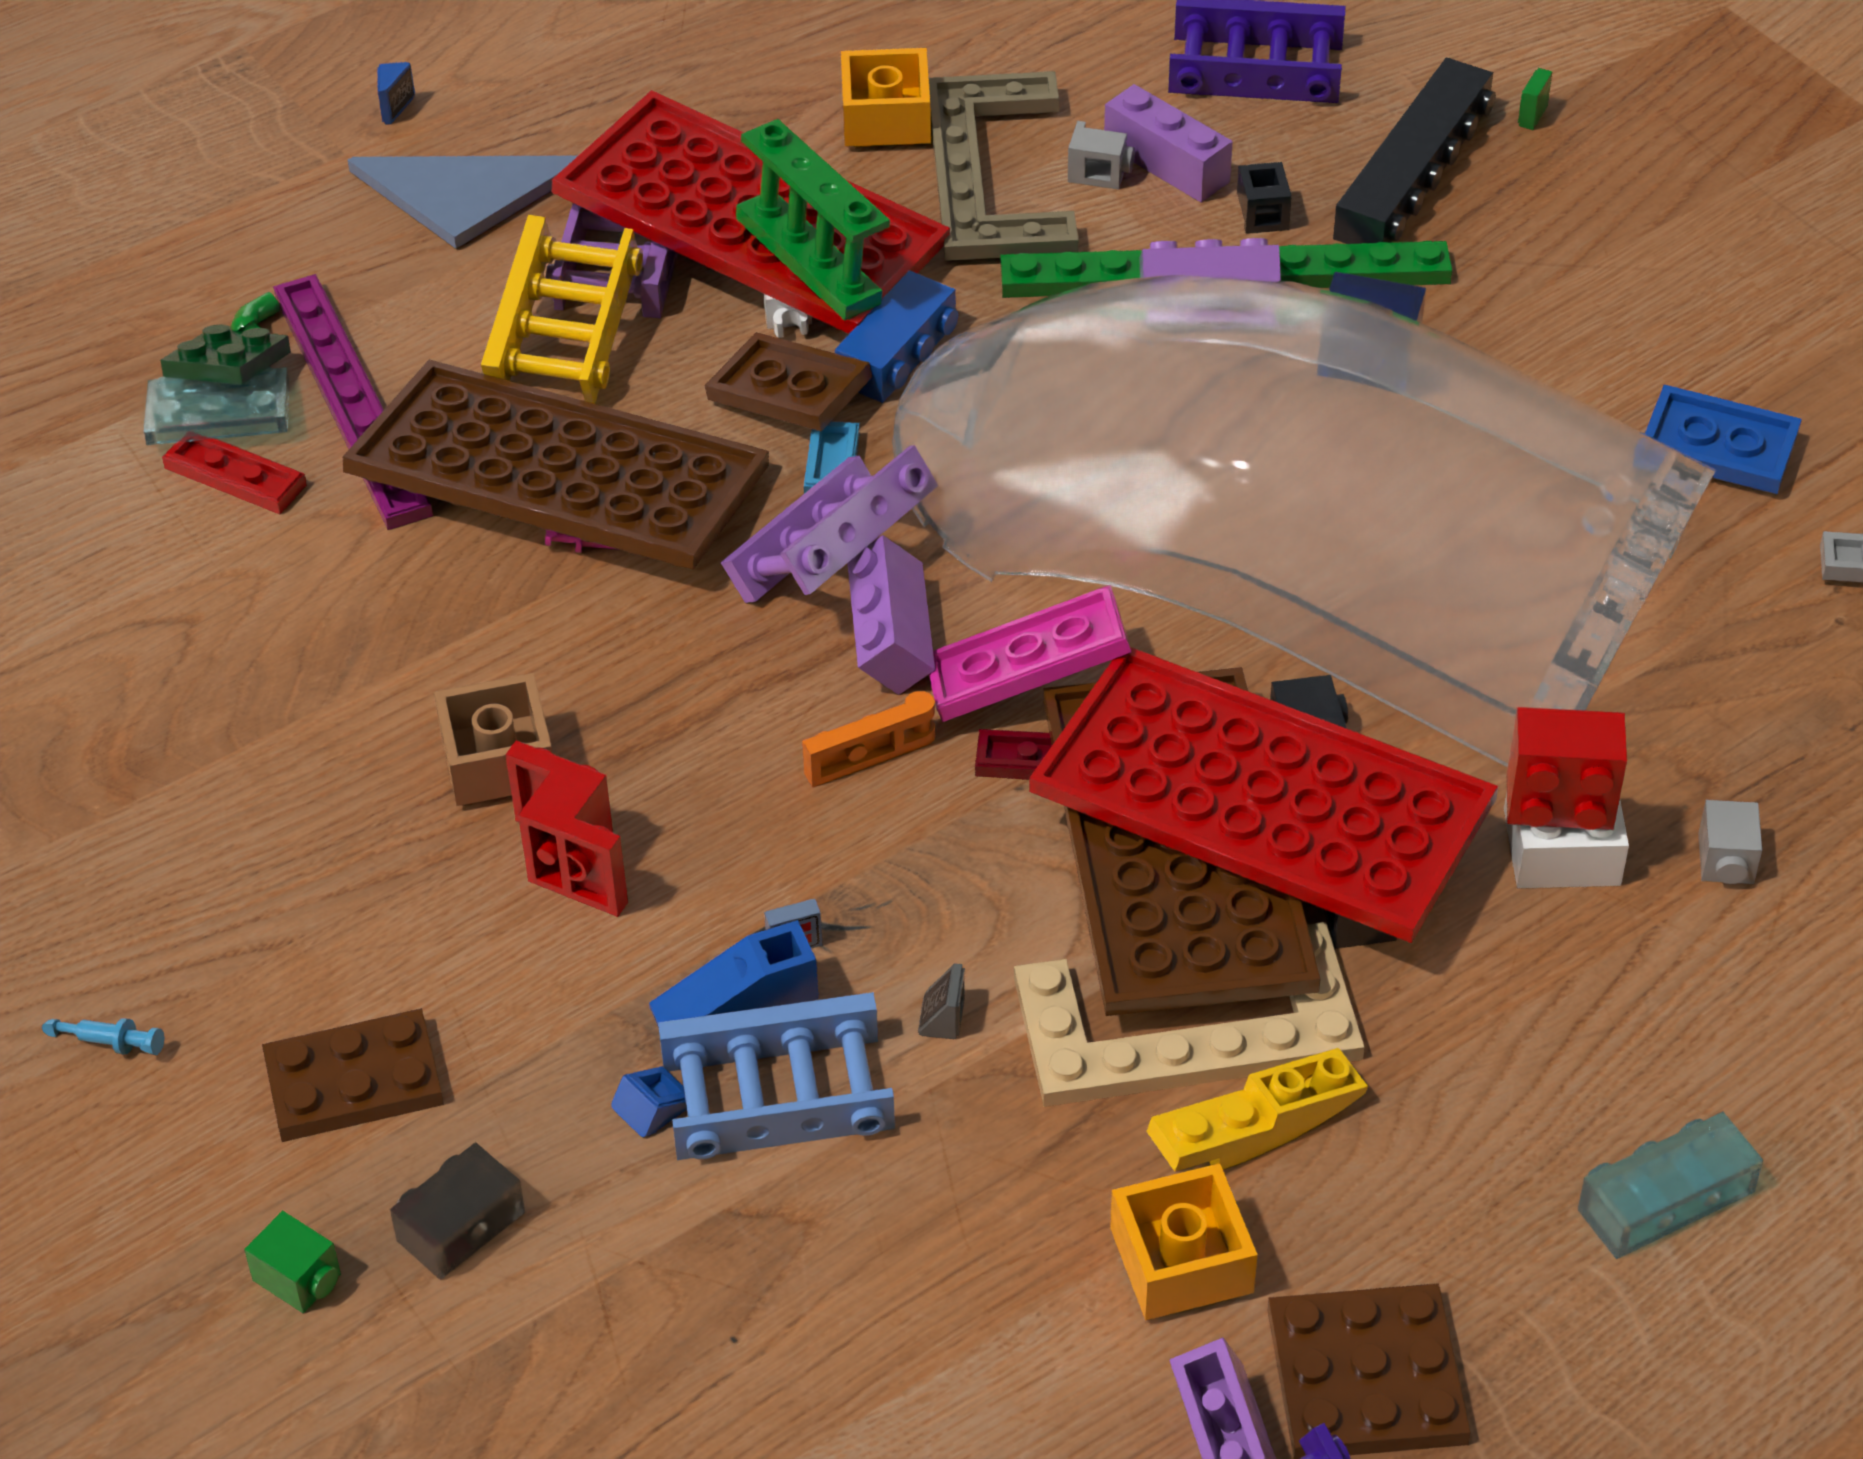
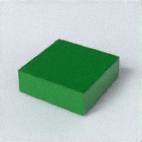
(1535, 98)

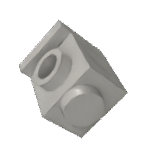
(1098, 157)

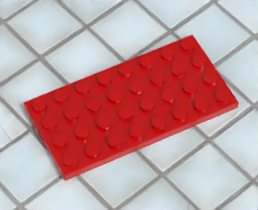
(679, 185)
(1266, 792)

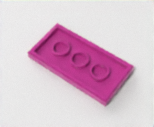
(1028, 653)

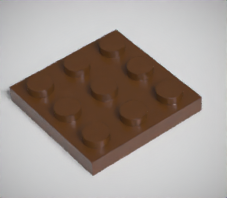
(1369, 1369)

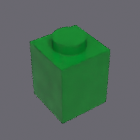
(293, 1262)

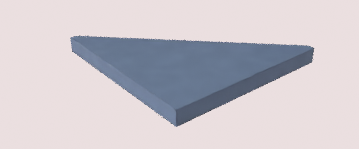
(460, 193)

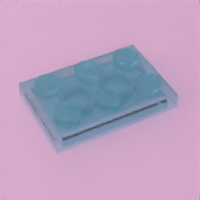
(213, 410)

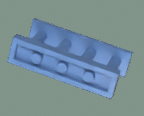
(770, 1033)

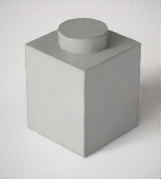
(1730, 842)

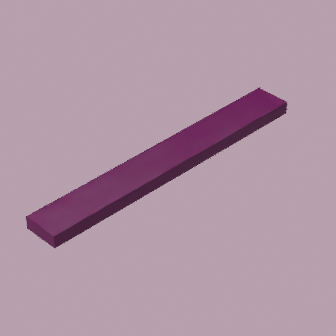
(343, 385)

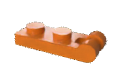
(870, 740)

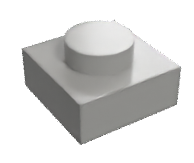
(1842, 556)

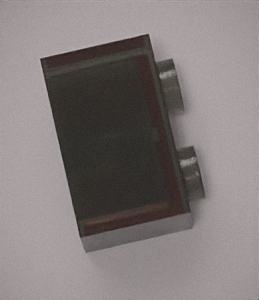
(457, 1210)

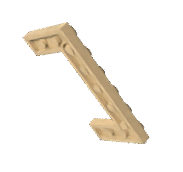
(1082, 1071)

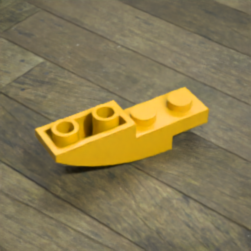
(1262, 1116)

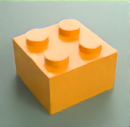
(886, 97)
(1183, 1241)

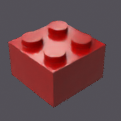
(1566, 768)

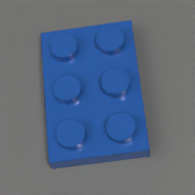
(1735, 439)

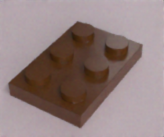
(788, 381)
(352, 1075)

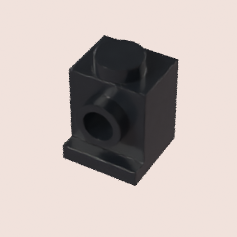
(1264, 197)

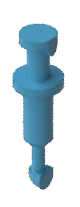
(120, 1035)

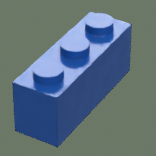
(901, 332)

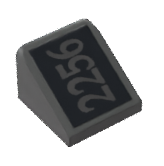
(944, 1005)

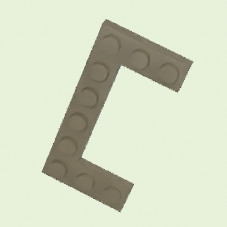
(958, 169)

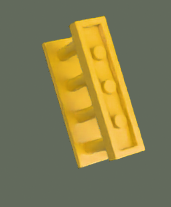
(528, 284)

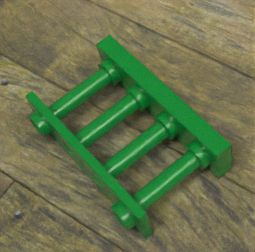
(792, 238)

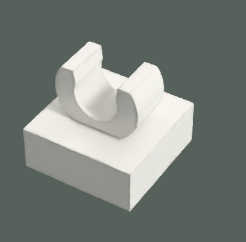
(782, 315)

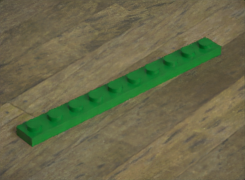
(1305, 264)

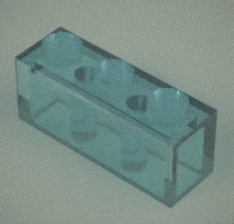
(1669, 1184)

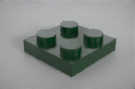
(225, 355)

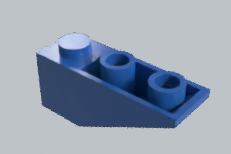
(752, 974)

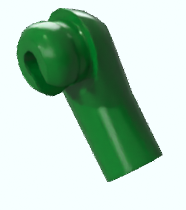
(255, 312)

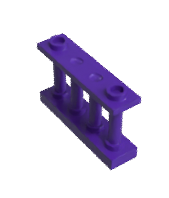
(1257, 23)

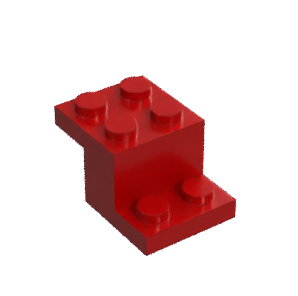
(567, 828)

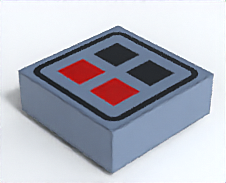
(807, 915)

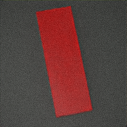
(236, 472)

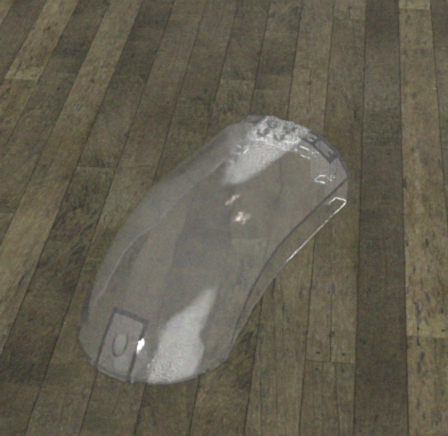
(1307, 483)

